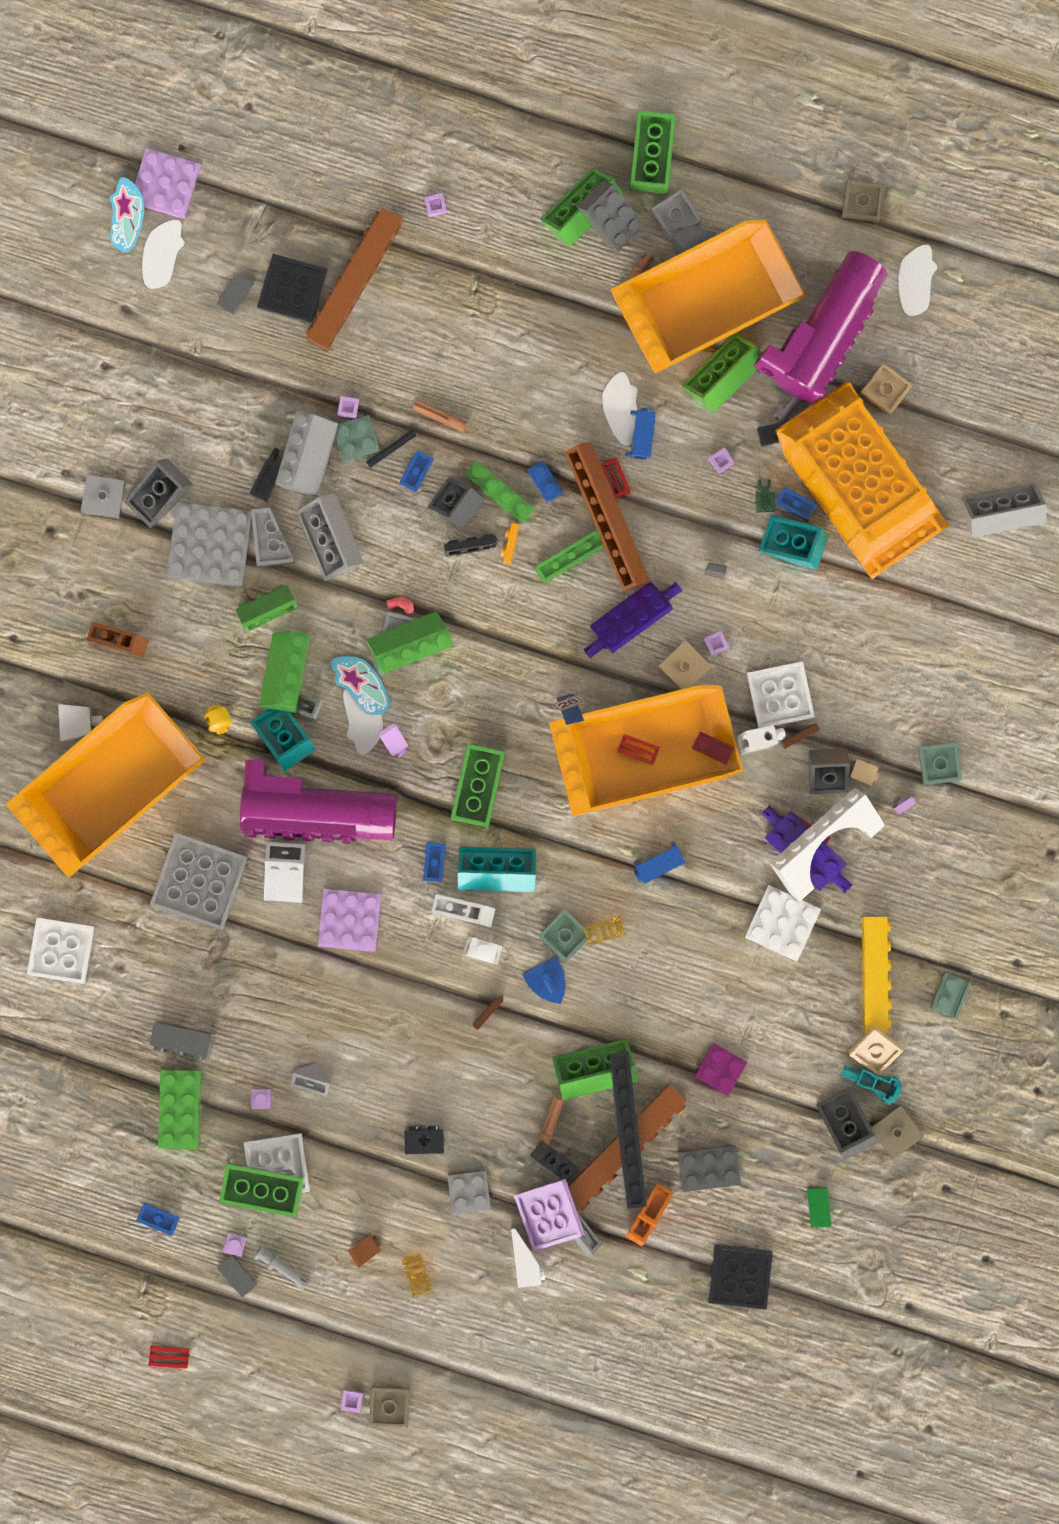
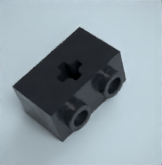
(414, 1146)
(553, 1160)

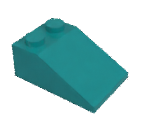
(794, 542)
(283, 737)

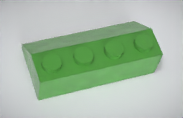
(564, 217)
(723, 373)
(409, 642)
(285, 671)
(589, 1069)

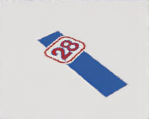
(569, 707)

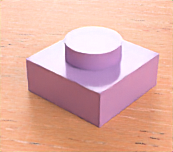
(435, 205)
(348, 407)
(721, 461)
(716, 643)
(904, 804)
(260, 1098)
(235, 1244)
(351, 1401)

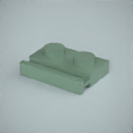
(950, 995)

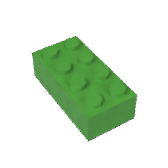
(652, 152)
(477, 786)
(179, 1109)
(261, 1189)

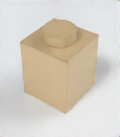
(864, 773)

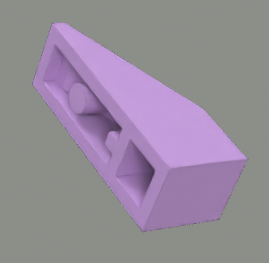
(393, 741)

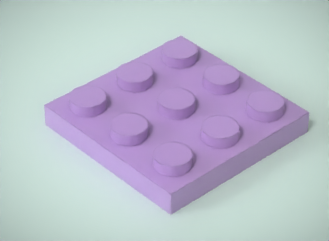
(167, 182)
(349, 920)
(549, 1215)

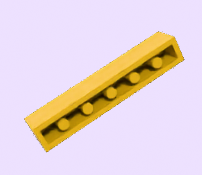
(875, 973)

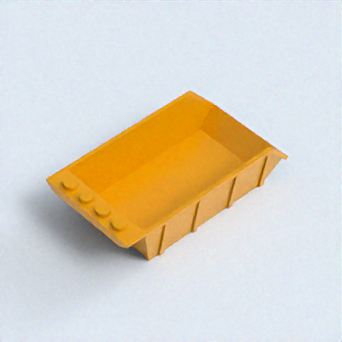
(708, 293)
(860, 480)
(604, 778)
(105, 782)

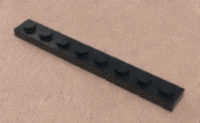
(627, 1129)

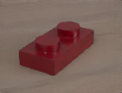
(713, 748)

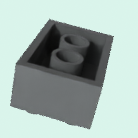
(610, 216)
(181, 1040)
(708, 1168)

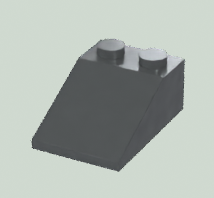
(158, 492)
(847, 1123)

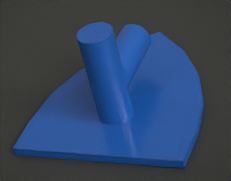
(547, 980)

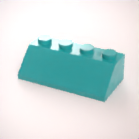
(496, 869)

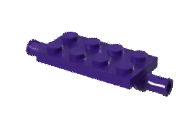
(631, 617)
(825, 864)

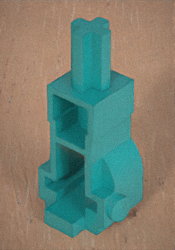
(868, 1081)

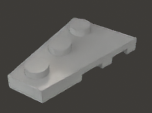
(268, 539)

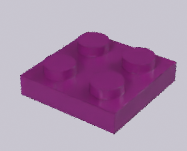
(720, 1069)

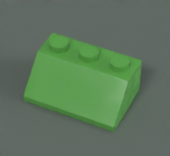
(266, 607)

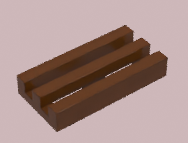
(800, 735)
(487, 1013)

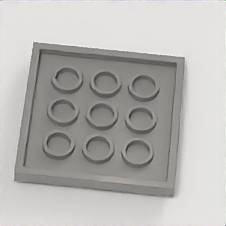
(209, 544)
(199, 881)

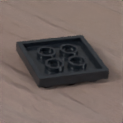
(292, 288)
(740, 1276)

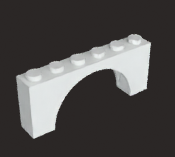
(795, 861)

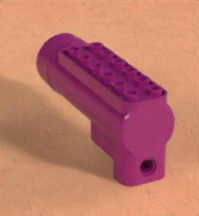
(819, 345)
(287, 809)

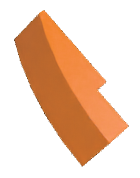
(649, 1215)

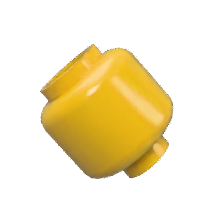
(217, 719)

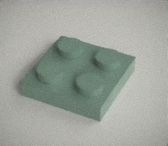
(356, 439)
(940, 763)
(564, 935)

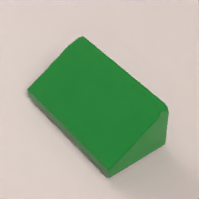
(819, 1207)

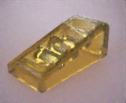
(618, 925)
(417, 1293)

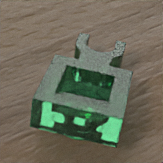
(764, 499)

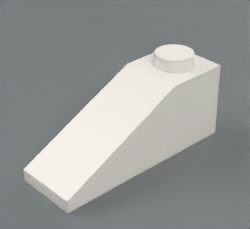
(463, 910)
(526, 1264)

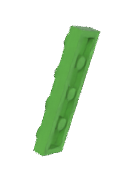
(499, 492)
(569, 557)

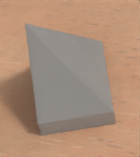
(309, 707)
(311, 1079)

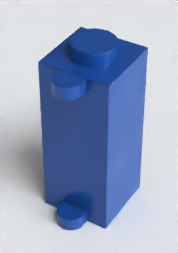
(642, 434)
(659, 864)

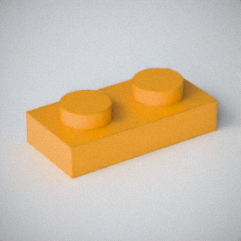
(511, 535)

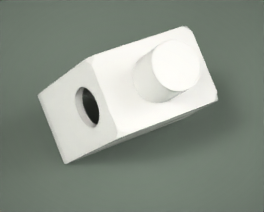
(76, 722)
(755, 739)
(482, 950)

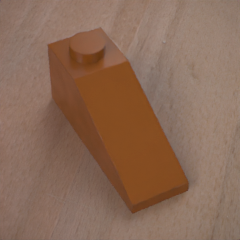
(118, 639)
(364, 1249)

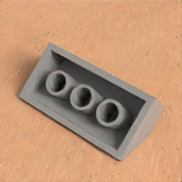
(306, 453)
(1004, 510)
(329, 536)

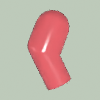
(401, 602)

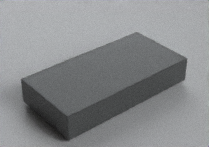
(235, 293)
(715, 570)
(237, 1276)

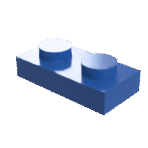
(416, 471)
(544, 481)
(796, 504)
(434, 862)
(158, 1219)

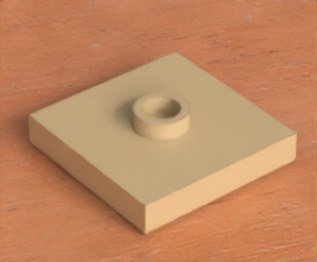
(886, 389)
(685, 666)
(875, 1050)

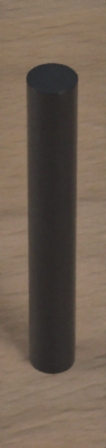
(391, 448)

